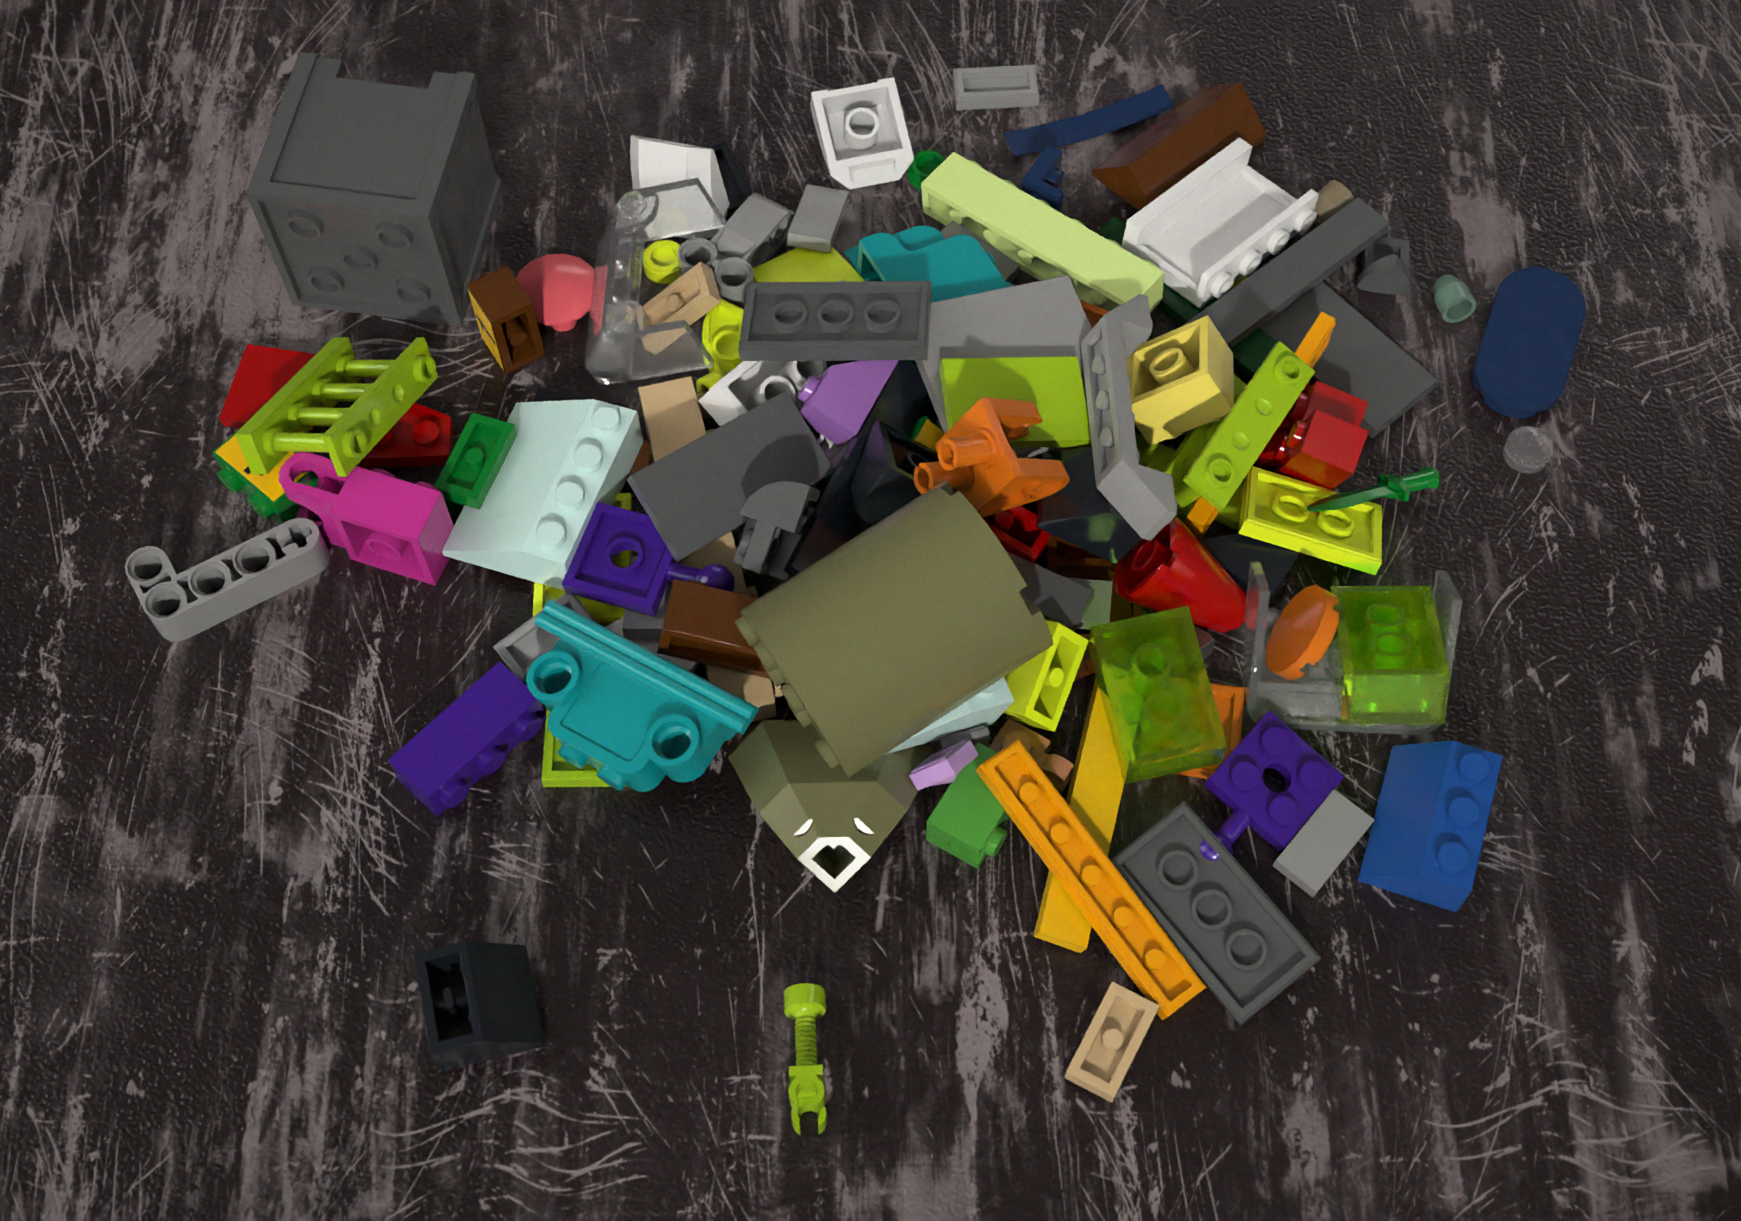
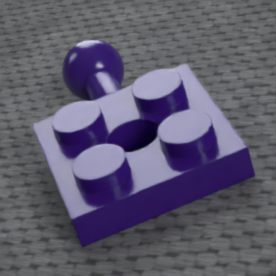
(640, 584)
(1241, 785)

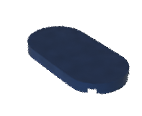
(1529, 342)

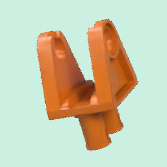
(984, 467)

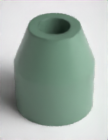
(1453, 299)

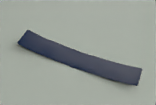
(1091, 123)

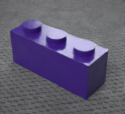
(468, 739)

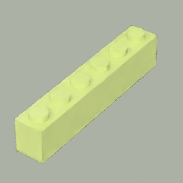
(1037, 235)

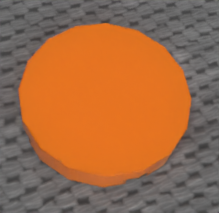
(1302, 632)

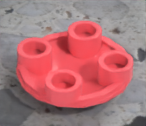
(558, 289)

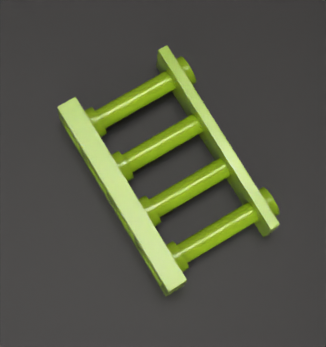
(313, 391)
(1221, 452)

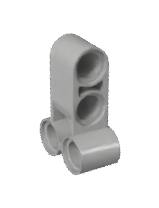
(744, 243)

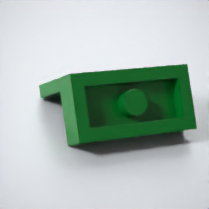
(475, 462)

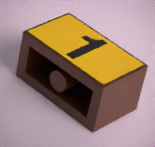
(506, 319)

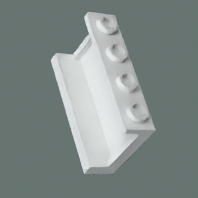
(1217, 225)

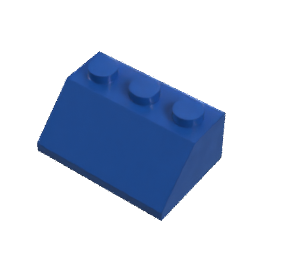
(1431, 821)

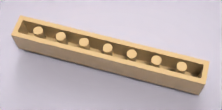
(672, 421)

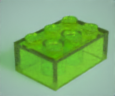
(1389, 656)
(1156, 695)

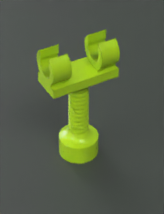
(806, 1091)

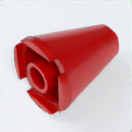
(1178, 573)

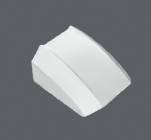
(862, 133)
(666, 162)

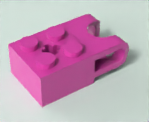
(373, 516)

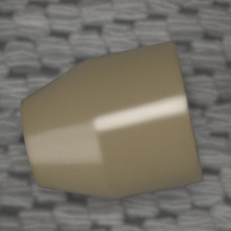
(1331, 199)

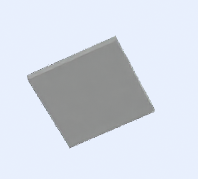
(1005, 322)

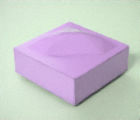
(943, 765)

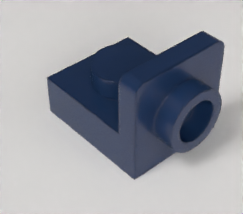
(1045, 178)

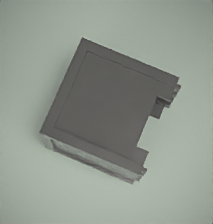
(377, 193)

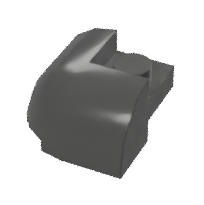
(774, 526)

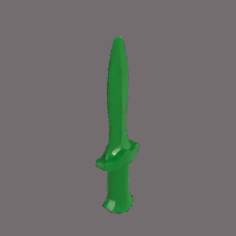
(1387, 485)

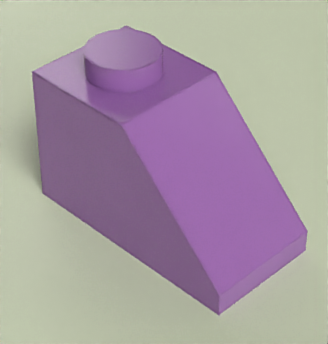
(843, 397)

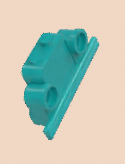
(921, 253)
(628, 706)

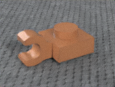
(1053, 765)

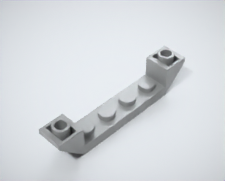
(1137, 492)

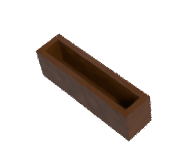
(703, 629)

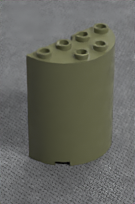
(896, 628)

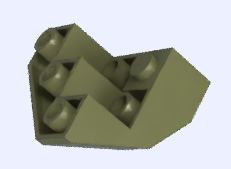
(818, 811)

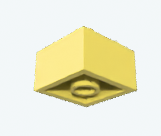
(1181, 381)

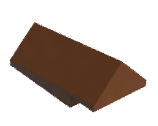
(1180, 143)

